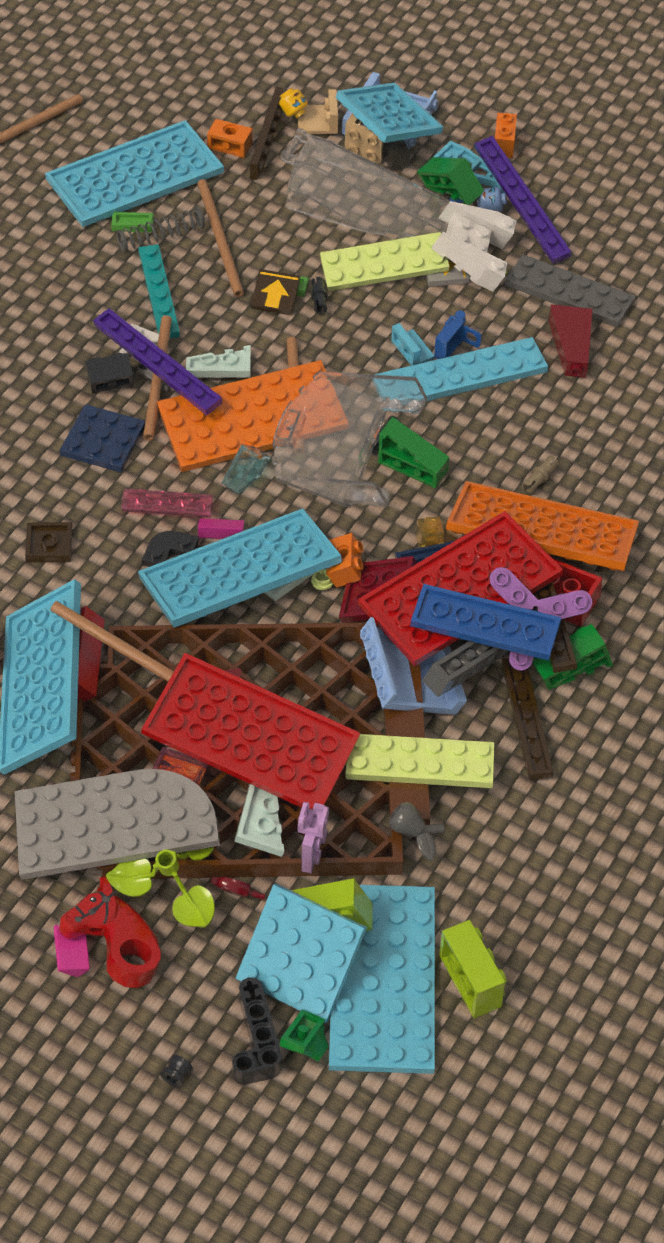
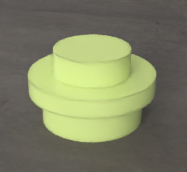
(321, 580)

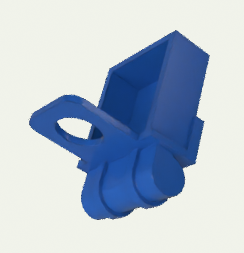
(453, 334)

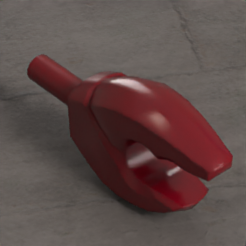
(236, 887)

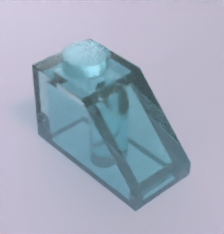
(245, 468)

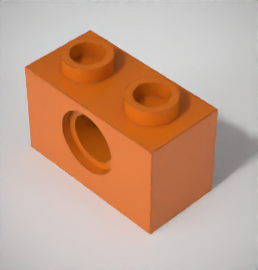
(506, 132)
(230, 138)
(350, 568)

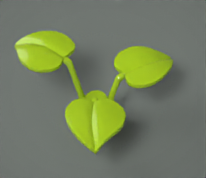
(133, 880)

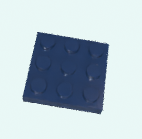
(102, 438)

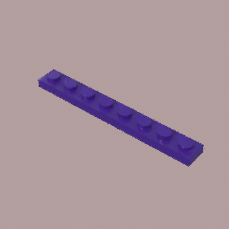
(523, 200)
(158, 361)

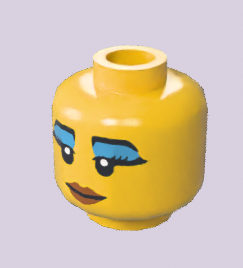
(293, 103)

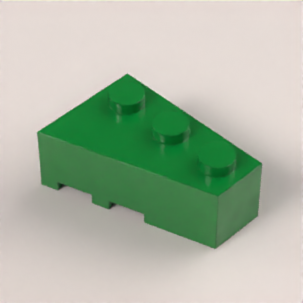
(451, 177)
(411, 454)
(589, 653)

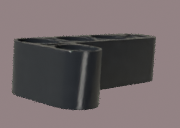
(257, 1028)

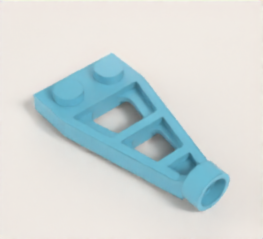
(454, 150)

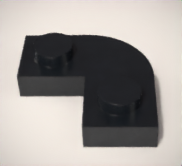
(168, 543)

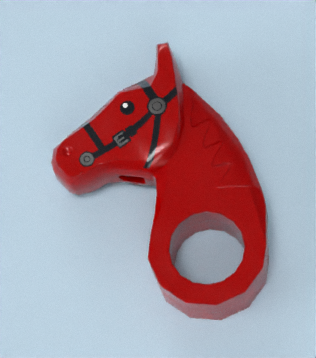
(124, 931)

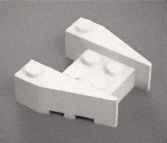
(468, 240)

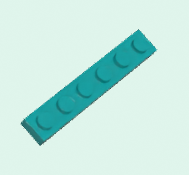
(158, 287)

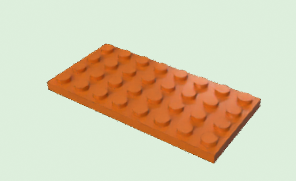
(245, 417)
(555, 526)

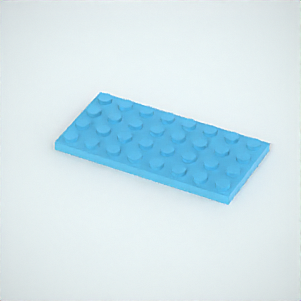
(134, 173)
(239, 567)
(39, 679)
(389, 994)

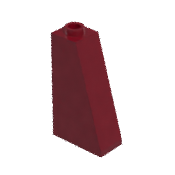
(572, 337)

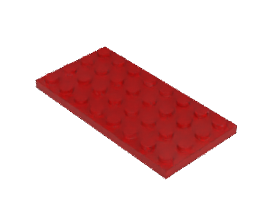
(461, 568)
(250, 733)

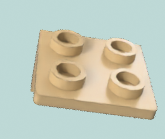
(321, 118)
(362, 140)

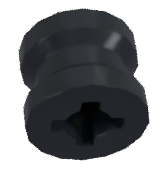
(176, 1071)

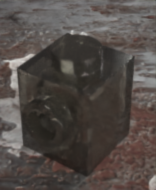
(396, 155)

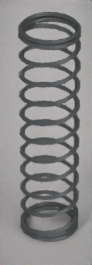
(199, 216)

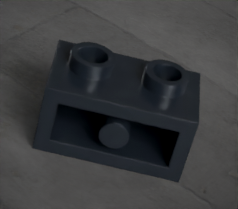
(109, 372)

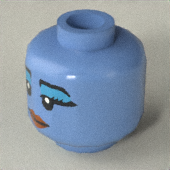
(492, 199)

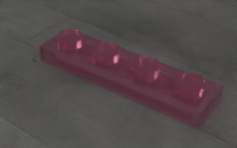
(167, 503)

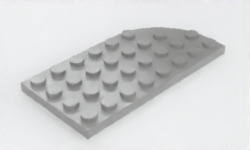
(110, 821)

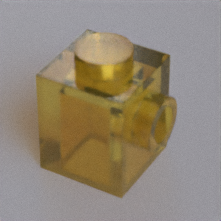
(429, 531)

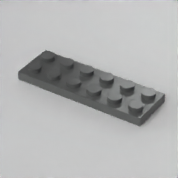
(569, 289)

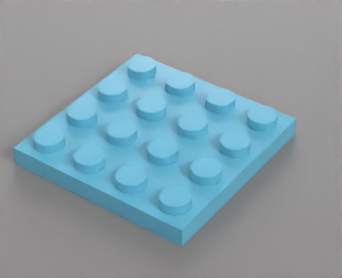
(389, 112)
(301, 952)

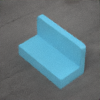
(410, 345)

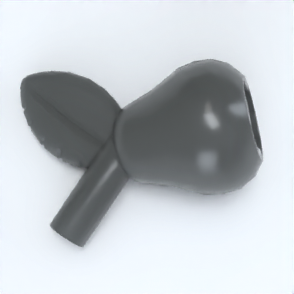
(408, 821)

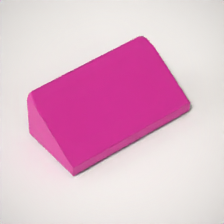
(219, 528)
(71, 954)

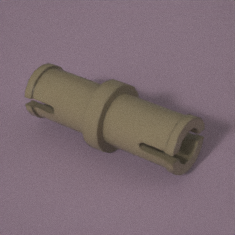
(540, 474)

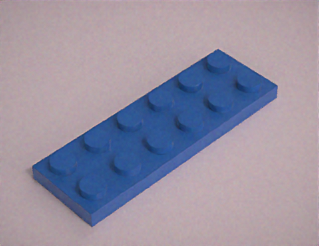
(486, 621)

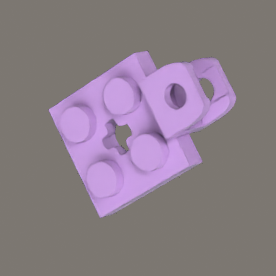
(313, 825)

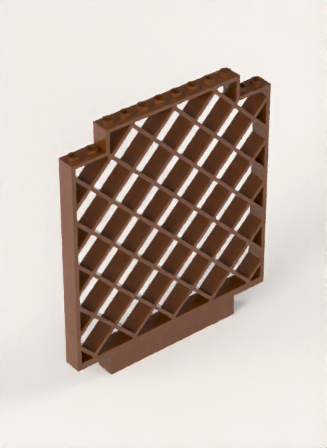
(262, 642)

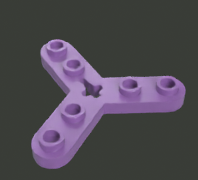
(518, 595)

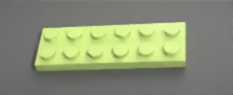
(382, 262)
(422, 761)

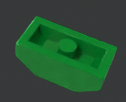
(306, 1036)

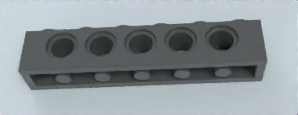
(460, 666)

